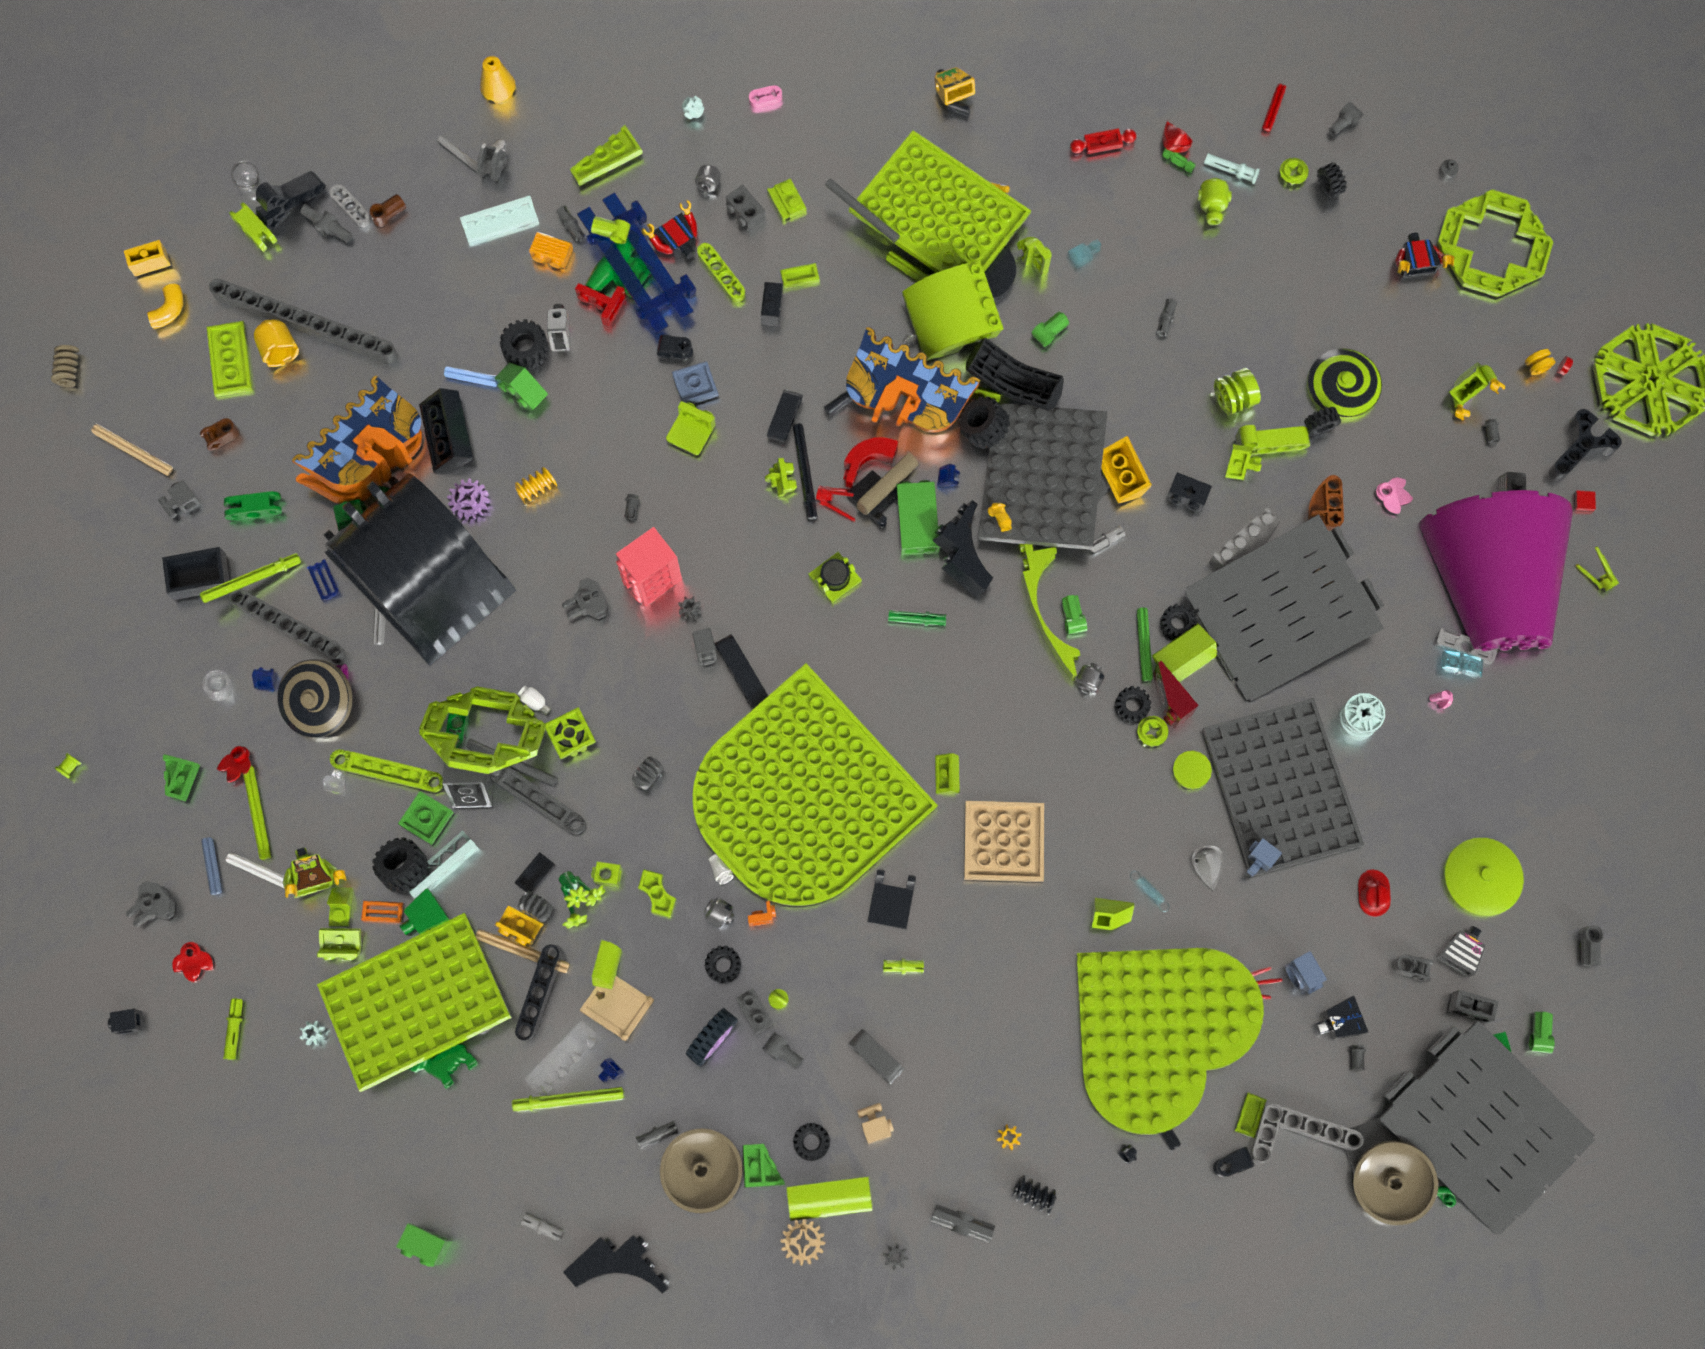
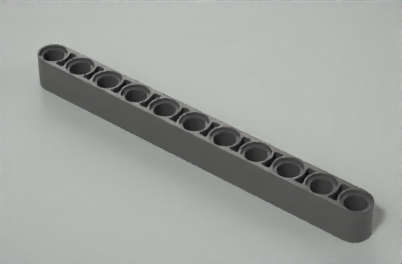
(309, 327)

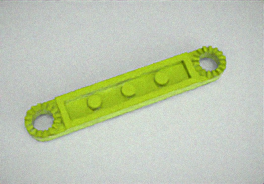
(386, 770)

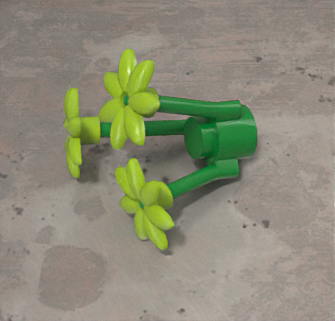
(570, 884)

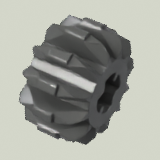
(647, 773)
(535, 906)

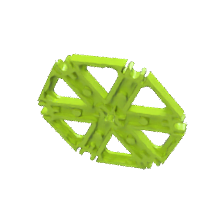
(1641, 386)

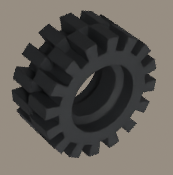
(1331, 180)
(1322, 421)
(1177, 611)
(1125, 713)
(719, 952)
(802, 1151)

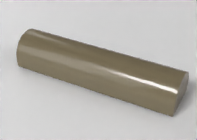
(887, 484)

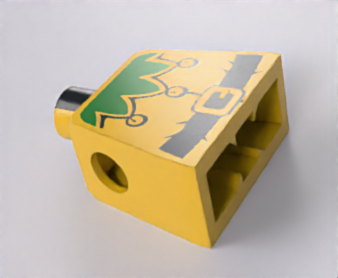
(953, 85)

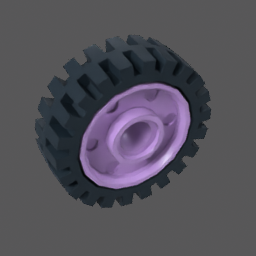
(711, 1037)

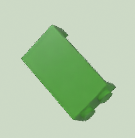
(917, 517)

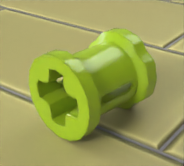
(67, 765)

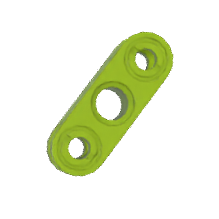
(252, 226)

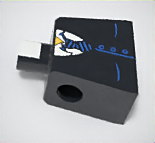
(1343, 1020)

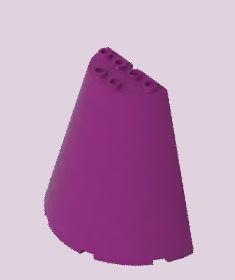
(1503, 564)

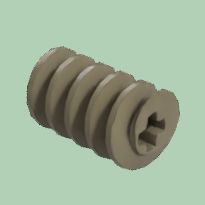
(64, 365)

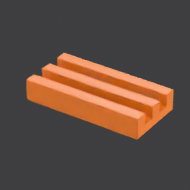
(399, 913)

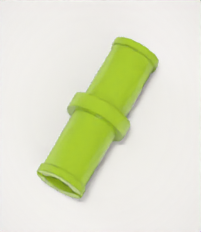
(903, 966)

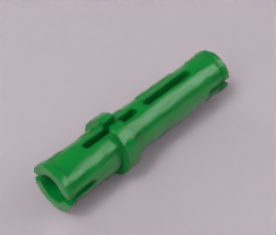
(917, 618)

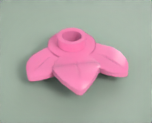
(1396, 494)

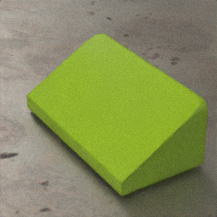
(983, 392)
(947, 773)

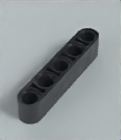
(741, 670)
(531, 999)

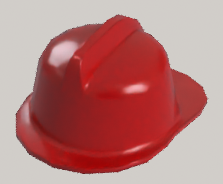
(1374, 893)

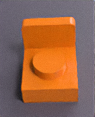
(761, 918)

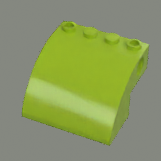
(952, 310)

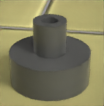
(1449, 169)

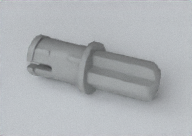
(1107, 538)

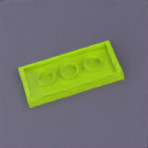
(229, 358)

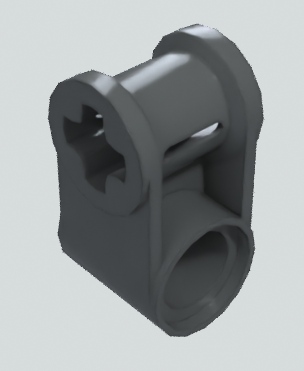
(1417, 967)

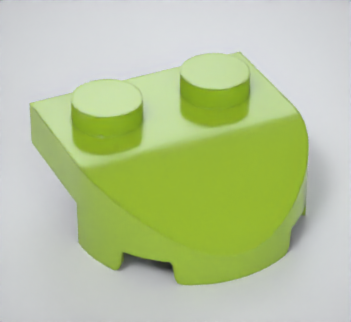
(1035, 253)

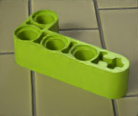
(1273, 439)

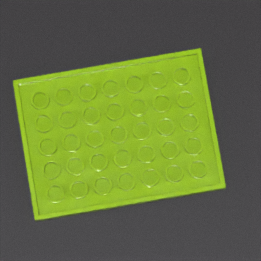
(941, 207)

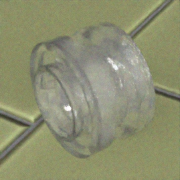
(217, 677)

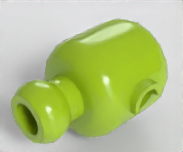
(1214, 199)

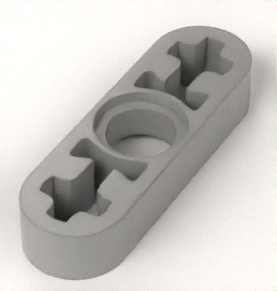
(351, 213)

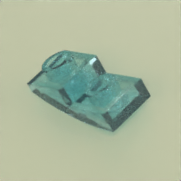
(1462, 663)

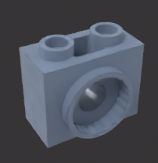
(1305, 973)

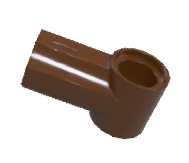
(388, 209)

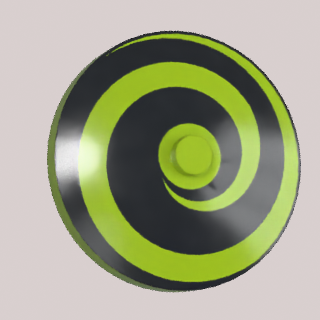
(1344, 381)

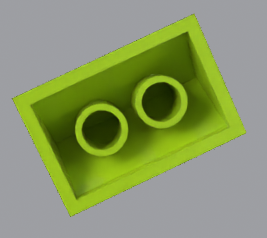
(1187, 652)

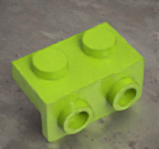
(339, 943)

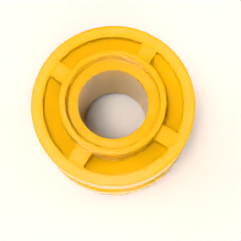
(1540, 361)

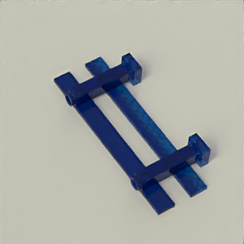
(672, 293)

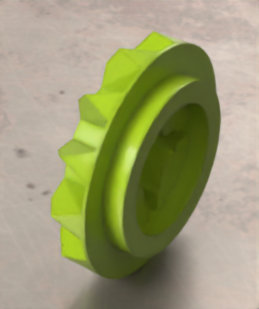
(1291, 164)
(1155, 723)

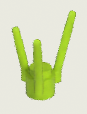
(1607, 580)

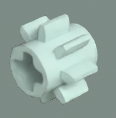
(692, 107)
(319, 1034)

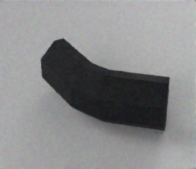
(1013, 377)

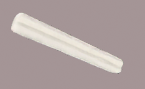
(255, 869)

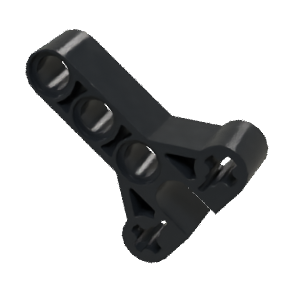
(279, 200)
(1583, 434)

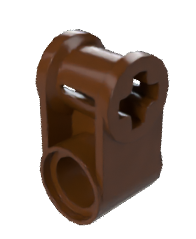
(218, 434)

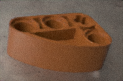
(1320, 504)

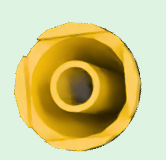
(496, 81)

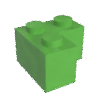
(521, 383)
(423, 1244)

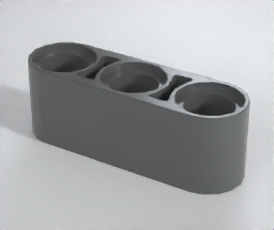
(876, 1056)

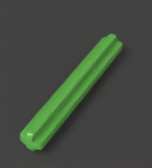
(1144, 644)

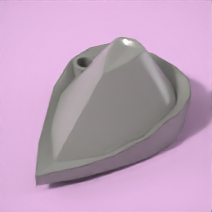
(1208, 864)

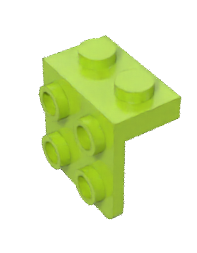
(691, 428)

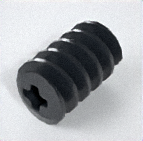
(1035, 1194)

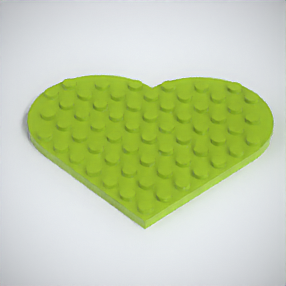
(1157, 1028)

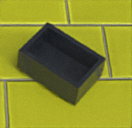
(194, 572)

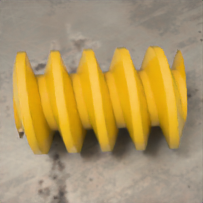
(535, 484)

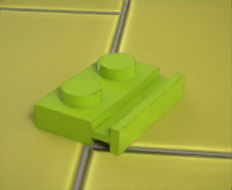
(786, 199)

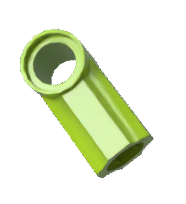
(615, 230)

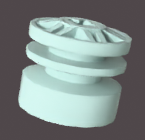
(1353, 724)

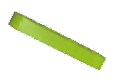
(723, 271)

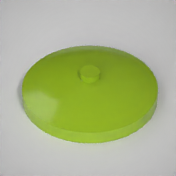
(1483, 877)

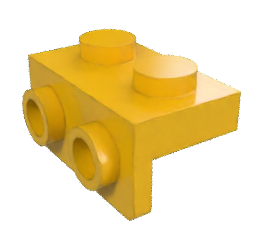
(519, 925)

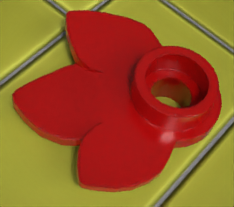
(235, 763)
(192, 964)

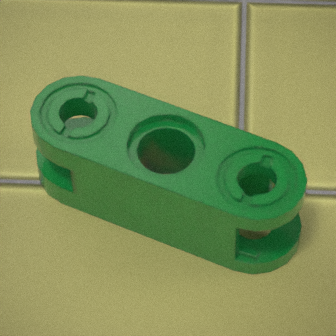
(252, 505)

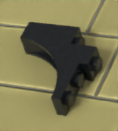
(962, 560)
(627, 1259)

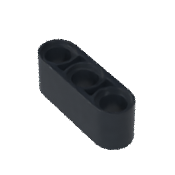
(784, 415)

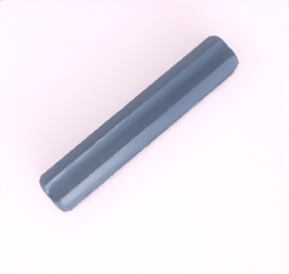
(211, 866)

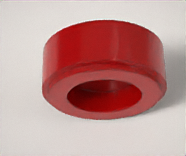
(1565, 365)

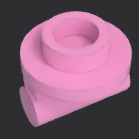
(1443, 698)

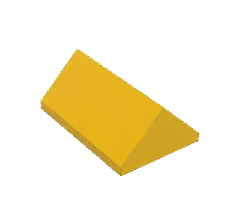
(1124, 471)

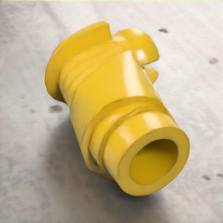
(1001, 516)

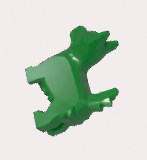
(445, 1064)

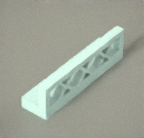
(499, 219)
(448, 866)

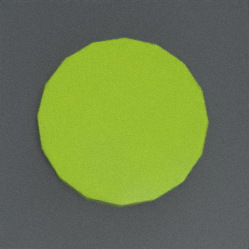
(1192, 770)

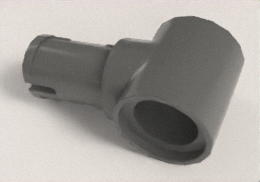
(1348, 116)
(779, 1048)

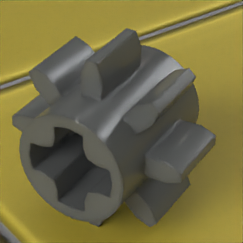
(689, 602)
(896, 1250)

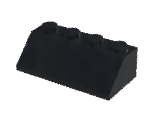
(445, 430)

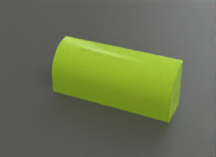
(829, 1199)

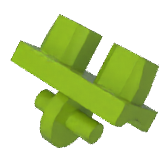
(778, 477)

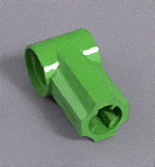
(1047, 331)
(1074, 620)
(1541, 1037)

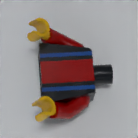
(675, 235)
(1420, 257)

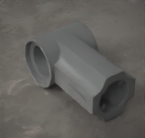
(1591, 948)

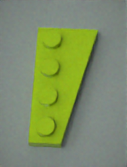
(612, 154)

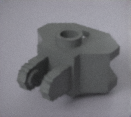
(492, 159)
(587, 600)
(153, 902)

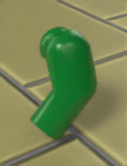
(1446, 1196)

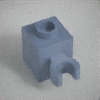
(1263, 856)

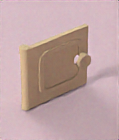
(617, 1009)

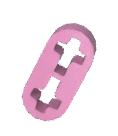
(765, 96)

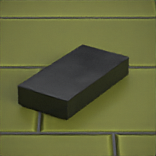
(534, 873)

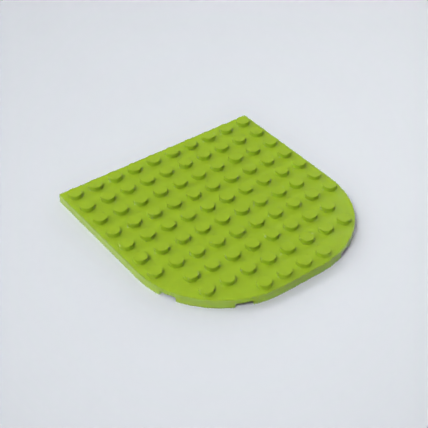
(803, 796)

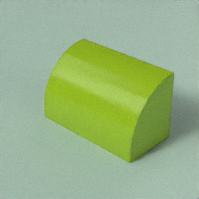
(606, 965)

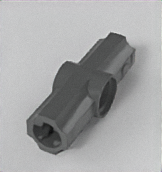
(962, 1223)

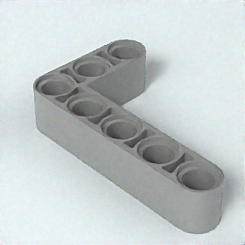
(1301, 1128)

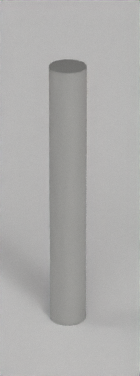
(452, 148)

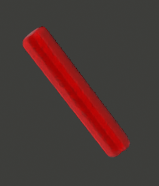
(1274, 107)

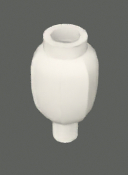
(533, 699)

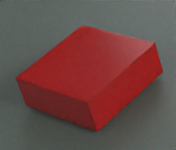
(1585, 500)

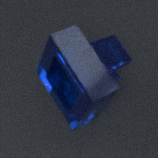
(946, 475)
(263, 679)
(610, 1070)

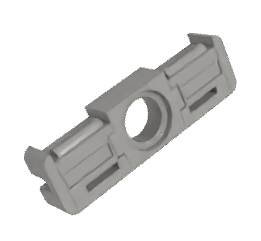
(1453, 643)

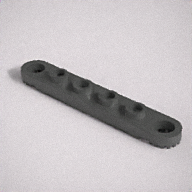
(538, 799)

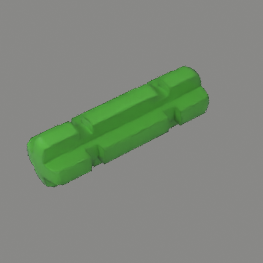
(1179, 160)

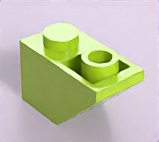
(1111, 913)

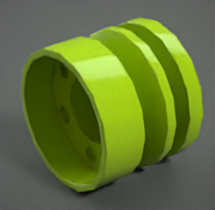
(1237, 391)

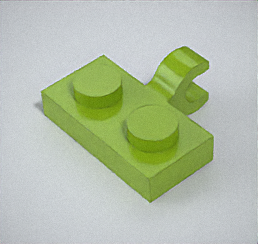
(1240, 461)

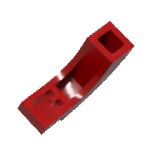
(871, 449)

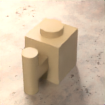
(875, 1128)

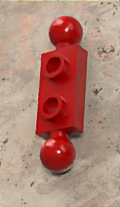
(1103, 141)

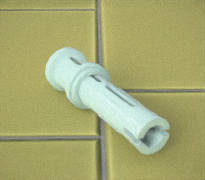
(1239, 170)

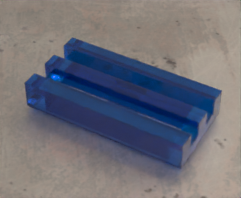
(317, 566)

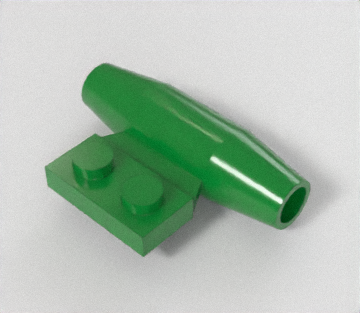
(604, 273)

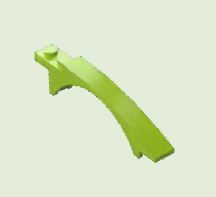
(1035, 564)

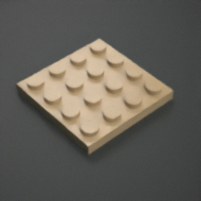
(1004, 841)

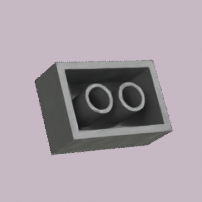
(467, 788)

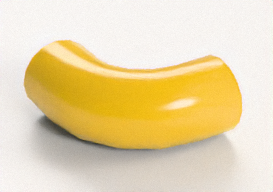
(170, 309)

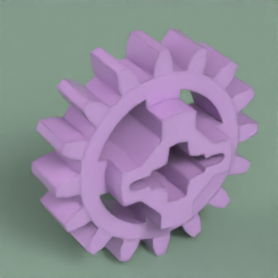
(471, 491)

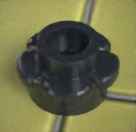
(1128, 1153)

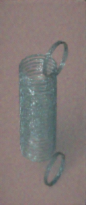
(1152, 892)

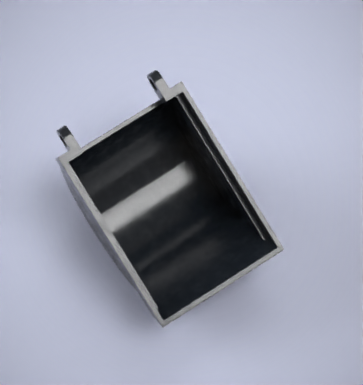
(418, 566)

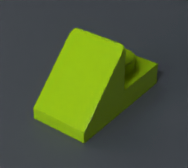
(340, 906)

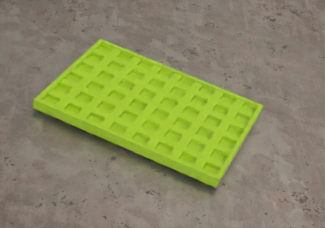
(413, 1002)

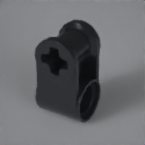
(674, 347)
(1236, 1162)

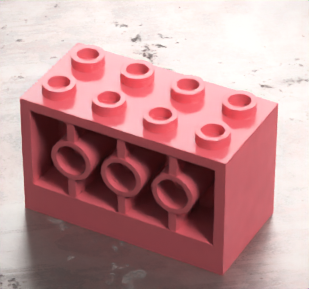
(648, 567)

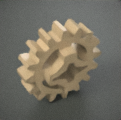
(793, 1241)

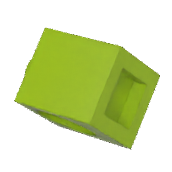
(613, 880)

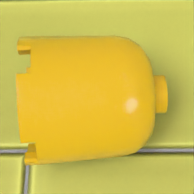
(275, 342)

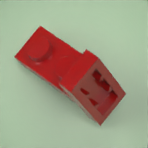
(601, 301)

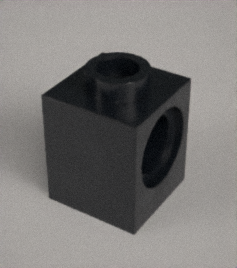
(125, 1021)

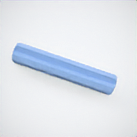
(470, 376)

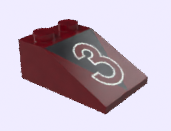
(1174, 699)

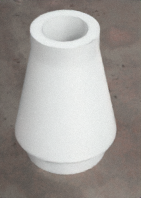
(720, 870)

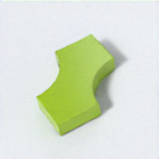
(661, 901)

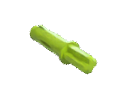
(233, 1025)

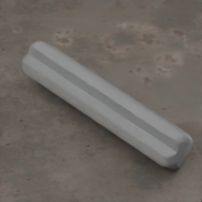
(378, 628)

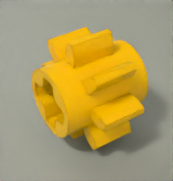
(1011, 1132)

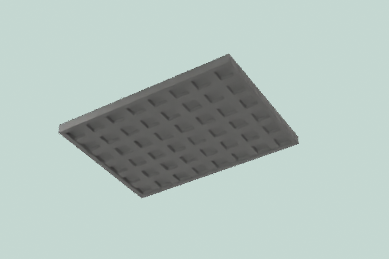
(1046, 477)
(1283, 784)

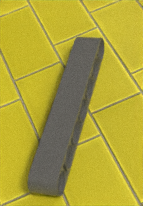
(292, 631)

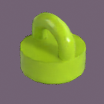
(778, 999)

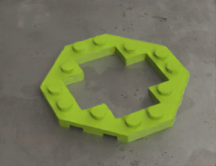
(1528, 227)
(505, 754)

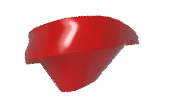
(1175, 139)

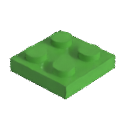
(425, 818)

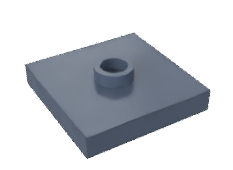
(695, 383)

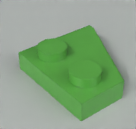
(179, 777)
(759, 1167)

